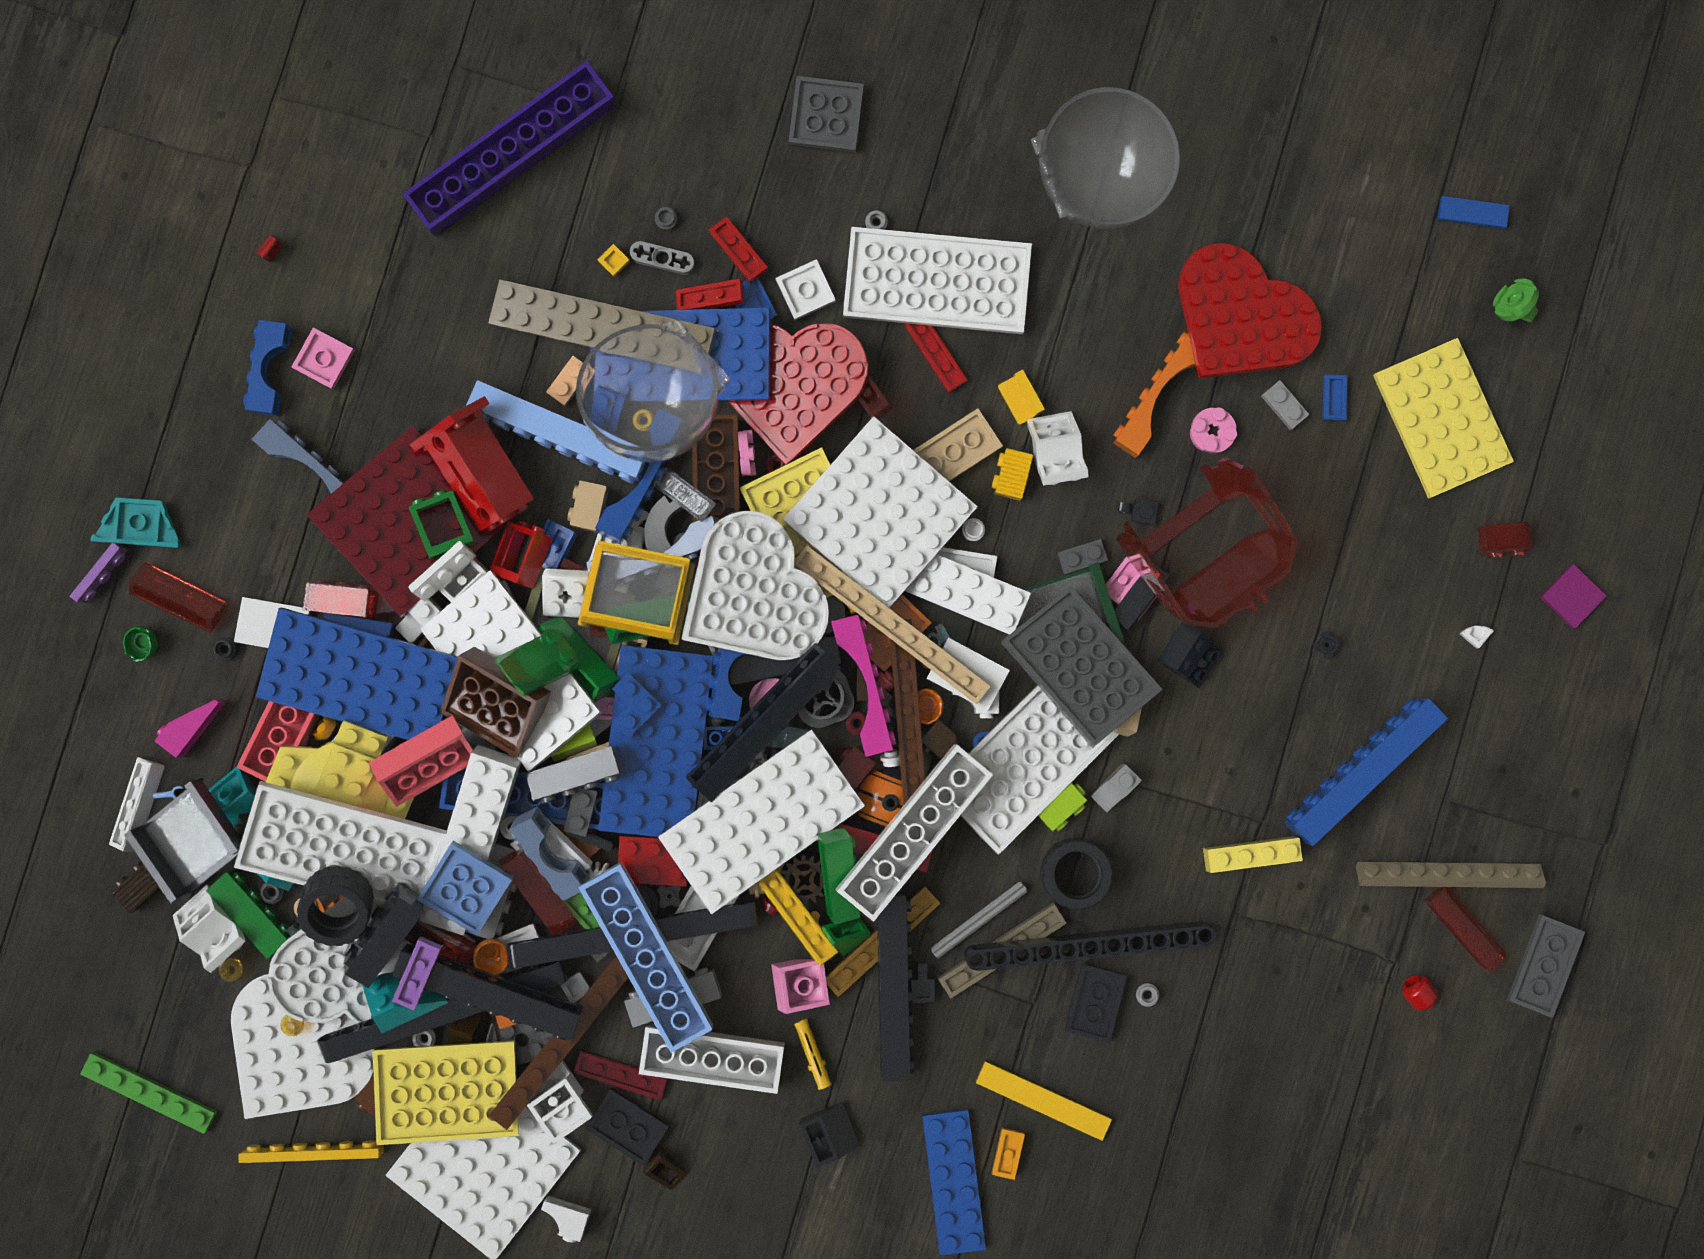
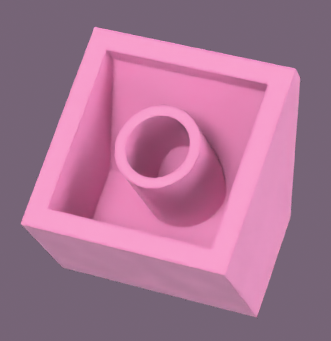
(799, 985)

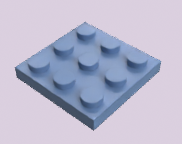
(465, 888)

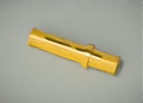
(821, 1079)

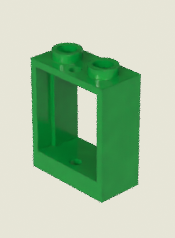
(440, 497)

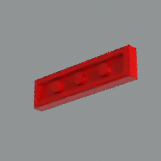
(937, 355)

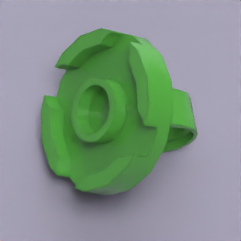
(1517, 301)

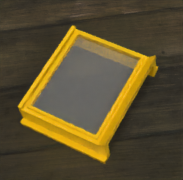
(637, 591)

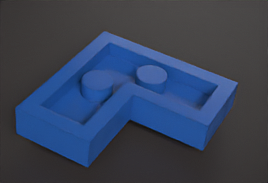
(640, 705)

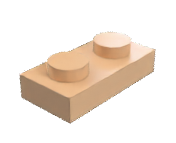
(565, 384)

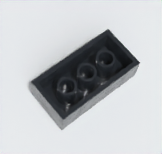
(383, 935)

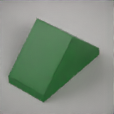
(846, 935)

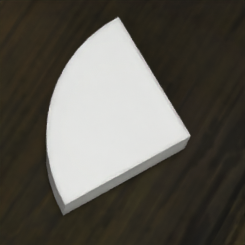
(1476, 635)

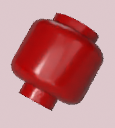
(1419, 992)

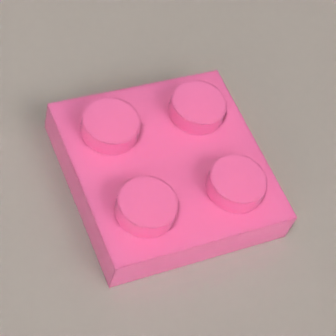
(323, 358)

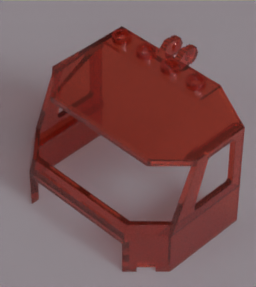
(1235, 576)

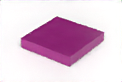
(1573, 596)

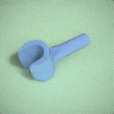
(167, 794)

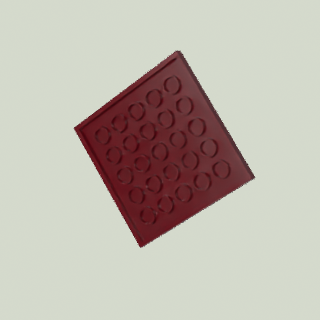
(373, 522)

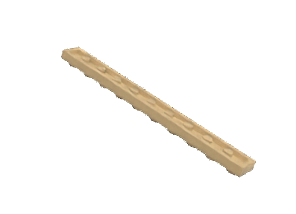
(891, 624)

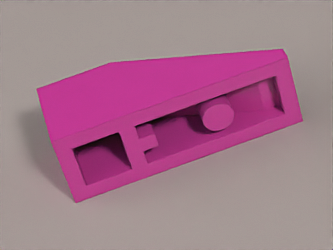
(183, 732)

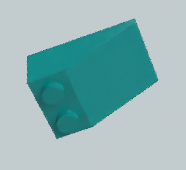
(390, 1014)

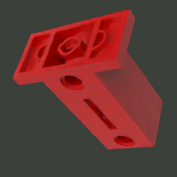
(476, 466)

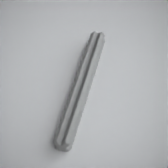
(978, 920)

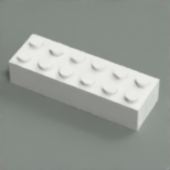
(715, 1060)

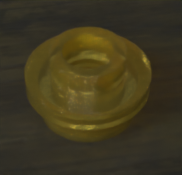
(224, 972)
(299, 1026)

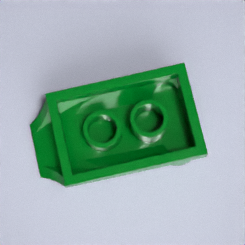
(538, 662)

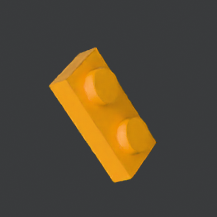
(1008, 1153)

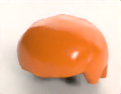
(930, 706)
(491, 956)

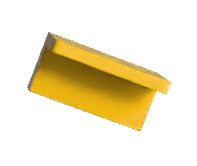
(1021, 397)

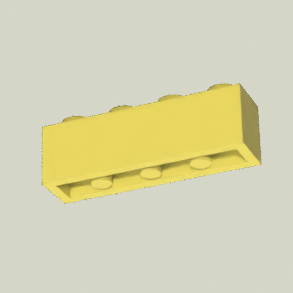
(1252, 854)

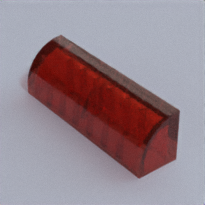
(177, 597)
(538, 892)
(1466, 928)

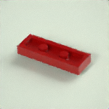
(738, 250)
(710, 295)

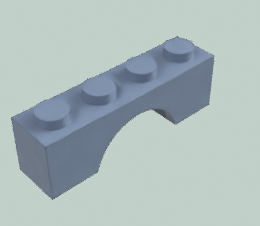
(562, 874)

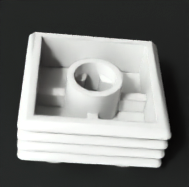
(559, 580)

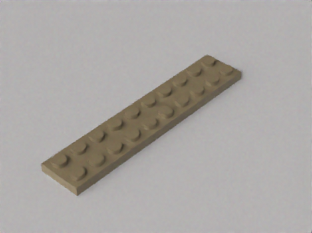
(573, 318)

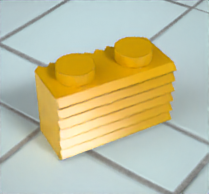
(1013, 474)

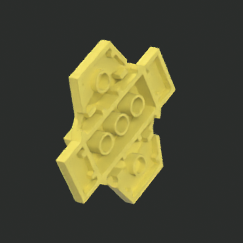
(338, 770)

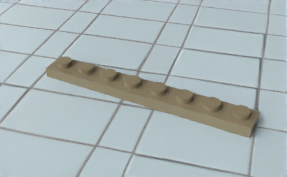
(1450, 874)

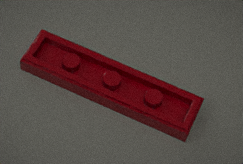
(619, 1075)

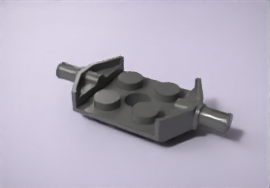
(524, 1053)

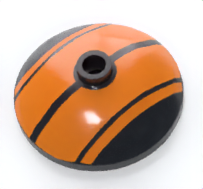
(874, 793)

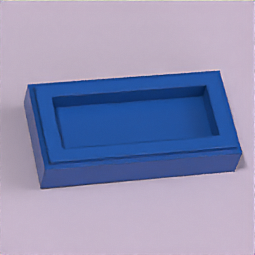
(1334, 397)

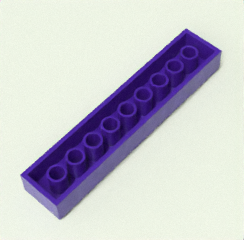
(510, 148)

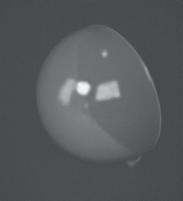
(1107, 158)
(649, 391)

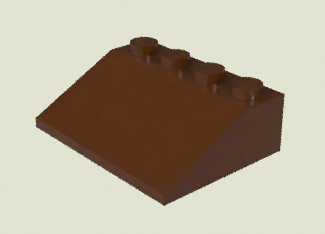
(490, 704)

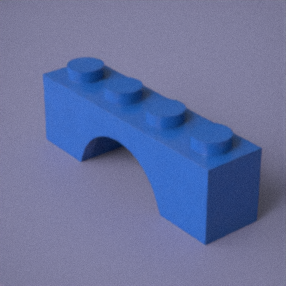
(270, 340)
(723, 701)

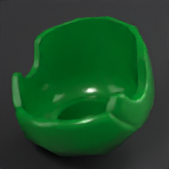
(140, 643)

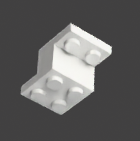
(1057, 448)
(207, 930)
(559, 1104)

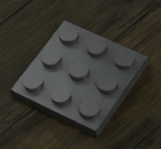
(826, 114)

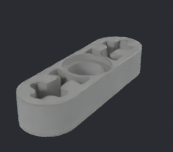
(644, 260)

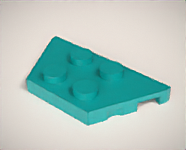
(138, 523)

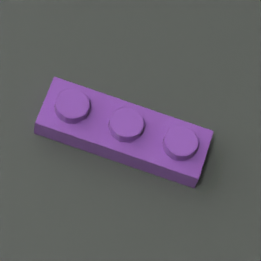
(99, 573)
(417, 973)

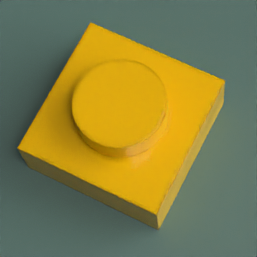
(613, 260)

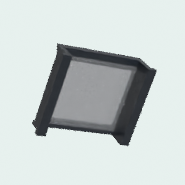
(186, 841)

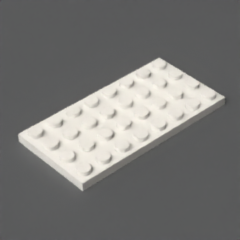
(937, 280)
(496, 624)
(1032, 761)
(761, 821)
(302, 833)

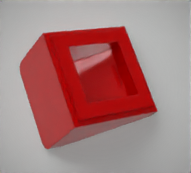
(269, 248)

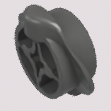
(844, 706)

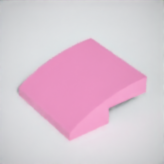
(1122, 582)

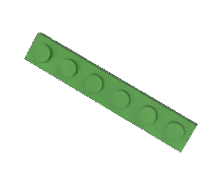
(148, 1092)

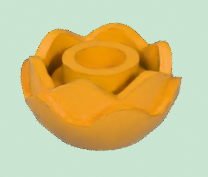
(324, 728)

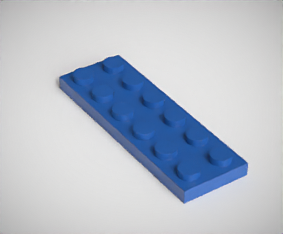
(954, 1182)

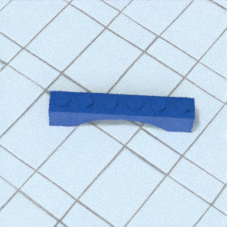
(619, 517)

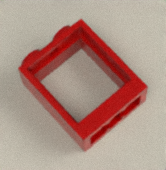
(509, 550)

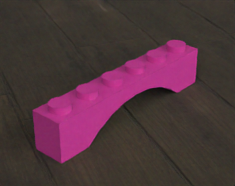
(874, 734)

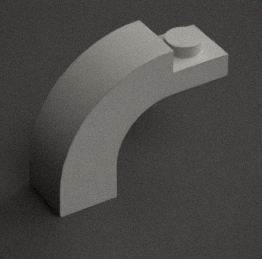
(656, 525)

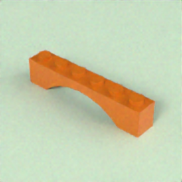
(1137, 430)

